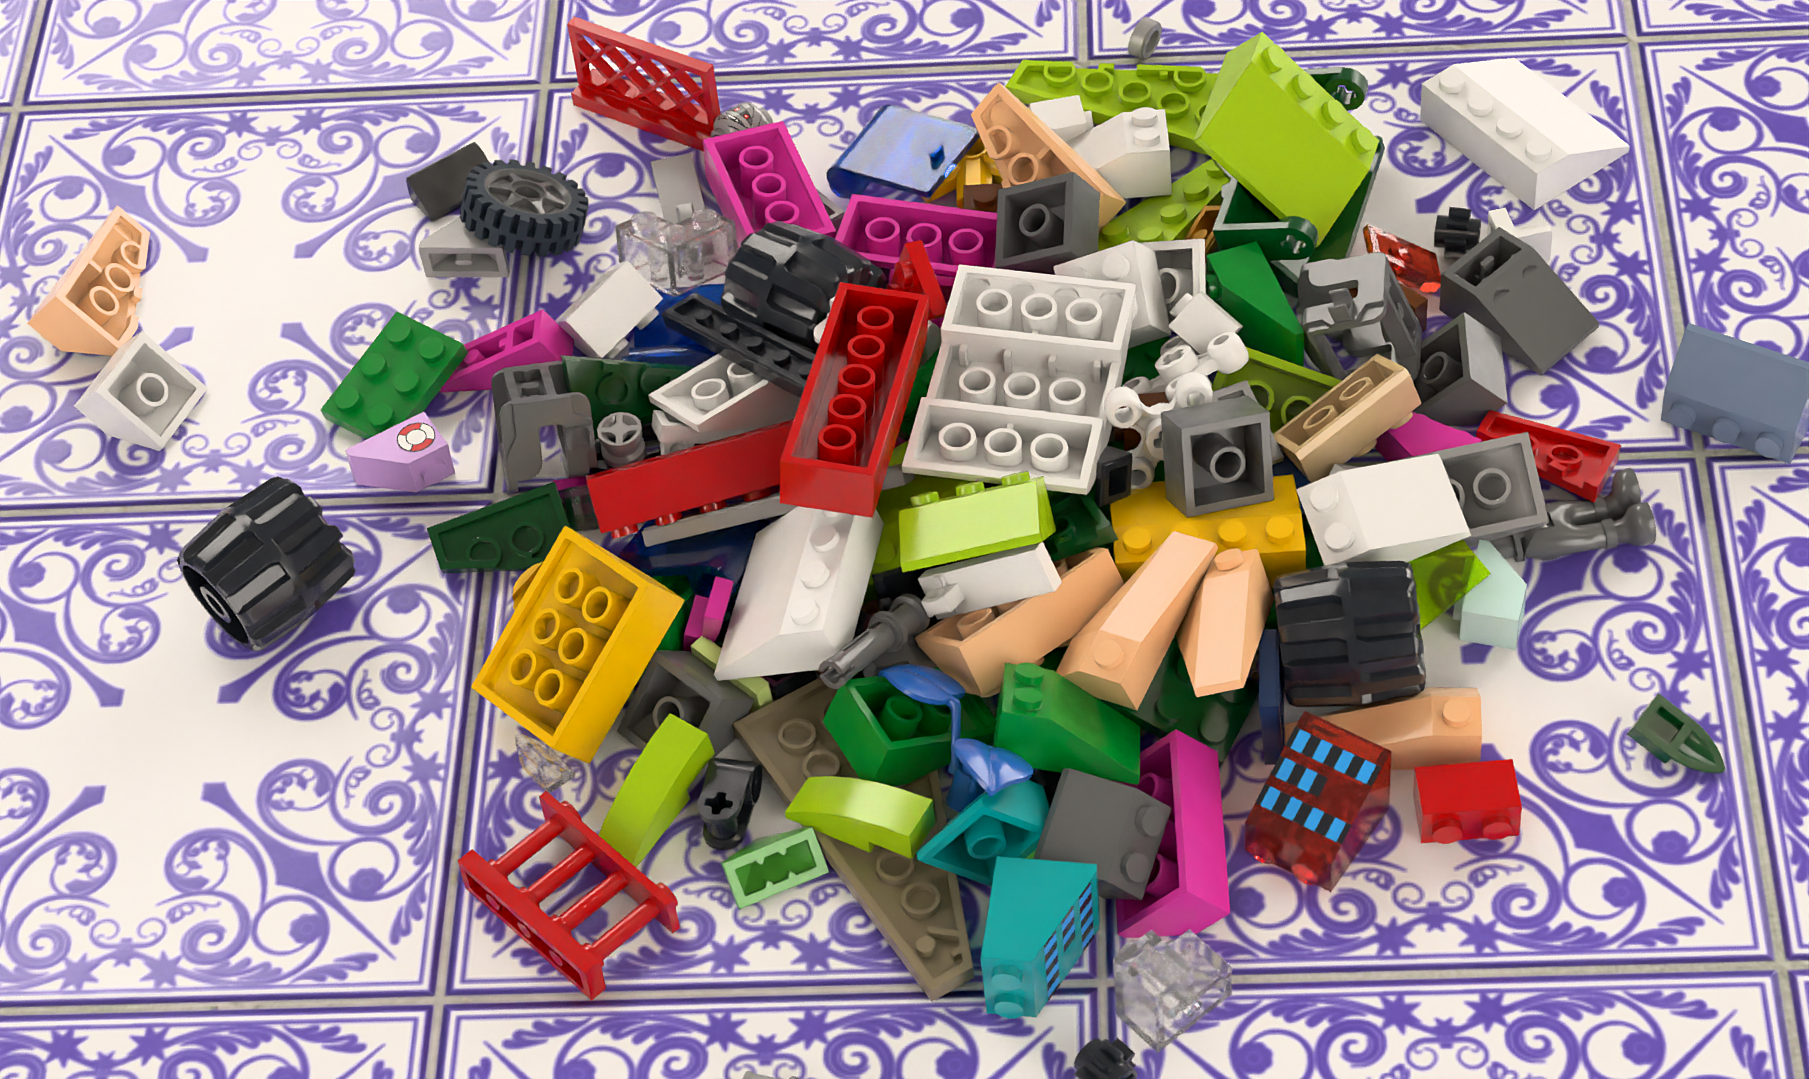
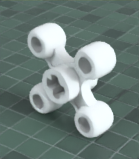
(1177, 358)
(1148, 420)

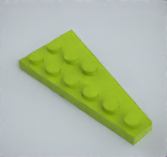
(1109, 92)
(1167, 215)

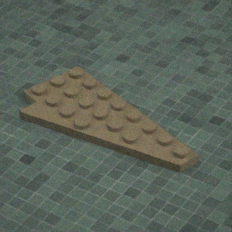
(905, 898)

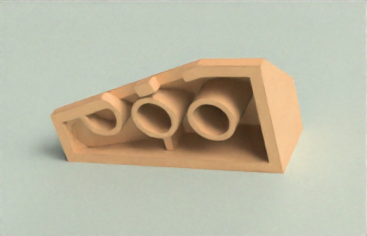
(98, 293)
(1131, 633)

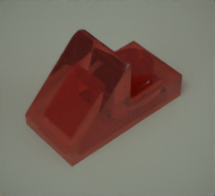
(1409, 262)

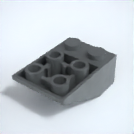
(1518, 298)

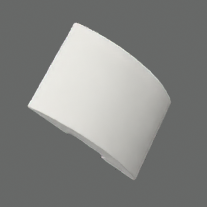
(1023, 378)

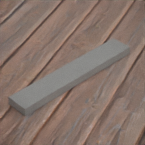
(743, 513)

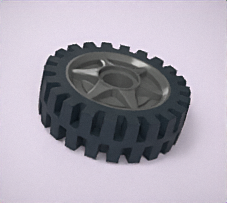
(523, 207)

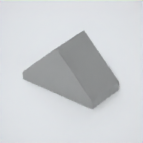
(459, 253)

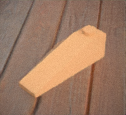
(1031, 151)
(1225, 622)
(1420, 728)

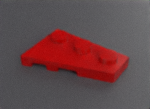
(1560, 455)

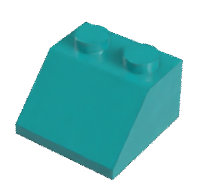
(988, 828)

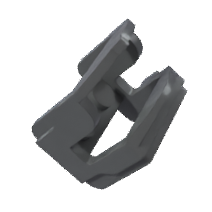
(1367, 325)
(534, 398)

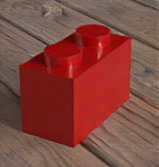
(1467, 801)

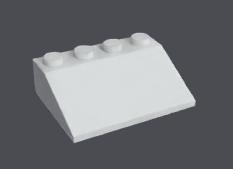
(1517, 128)
(799, 593)

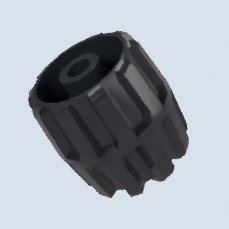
(788, 278)
(266, 563)
(1349, 633)

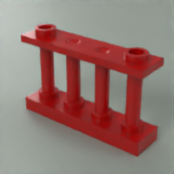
(553, 935)

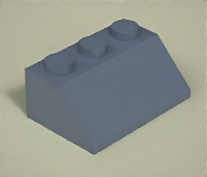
(1738, 393)

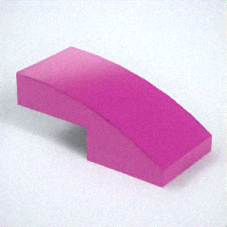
(708, 613)

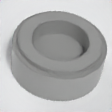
(1145, 38)

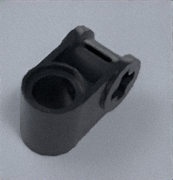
(728, 800)

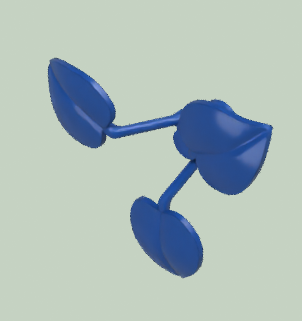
(982, 765)

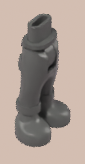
(1586, 525)

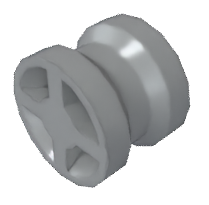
(621, 439)

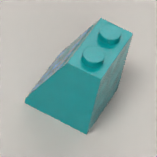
(1035, 931)

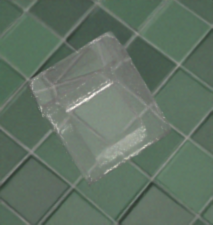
(542, 763)

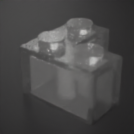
(680, 253)
(1168, 985)

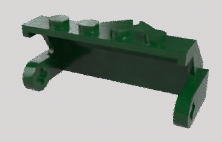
(1292, 240)

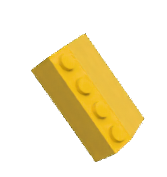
(1272, 527)
(577, 645)

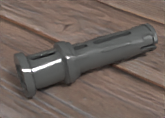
(885, 633)

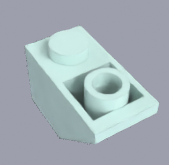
(1496, 606)

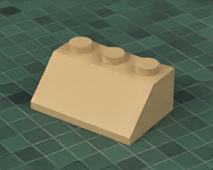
(1349, 417)

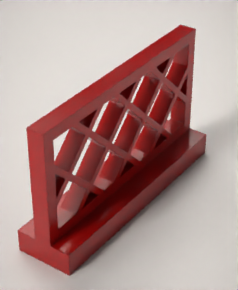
(637, 100)

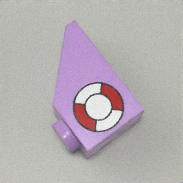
(402, 457)

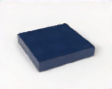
(1271, 696)

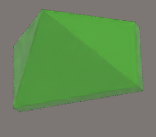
(774, 865)

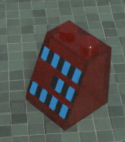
(1320, 802)

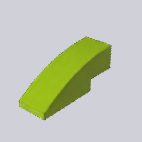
(656, 788)
(864, 813)

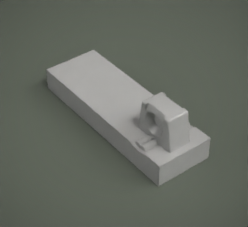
(677, 187)

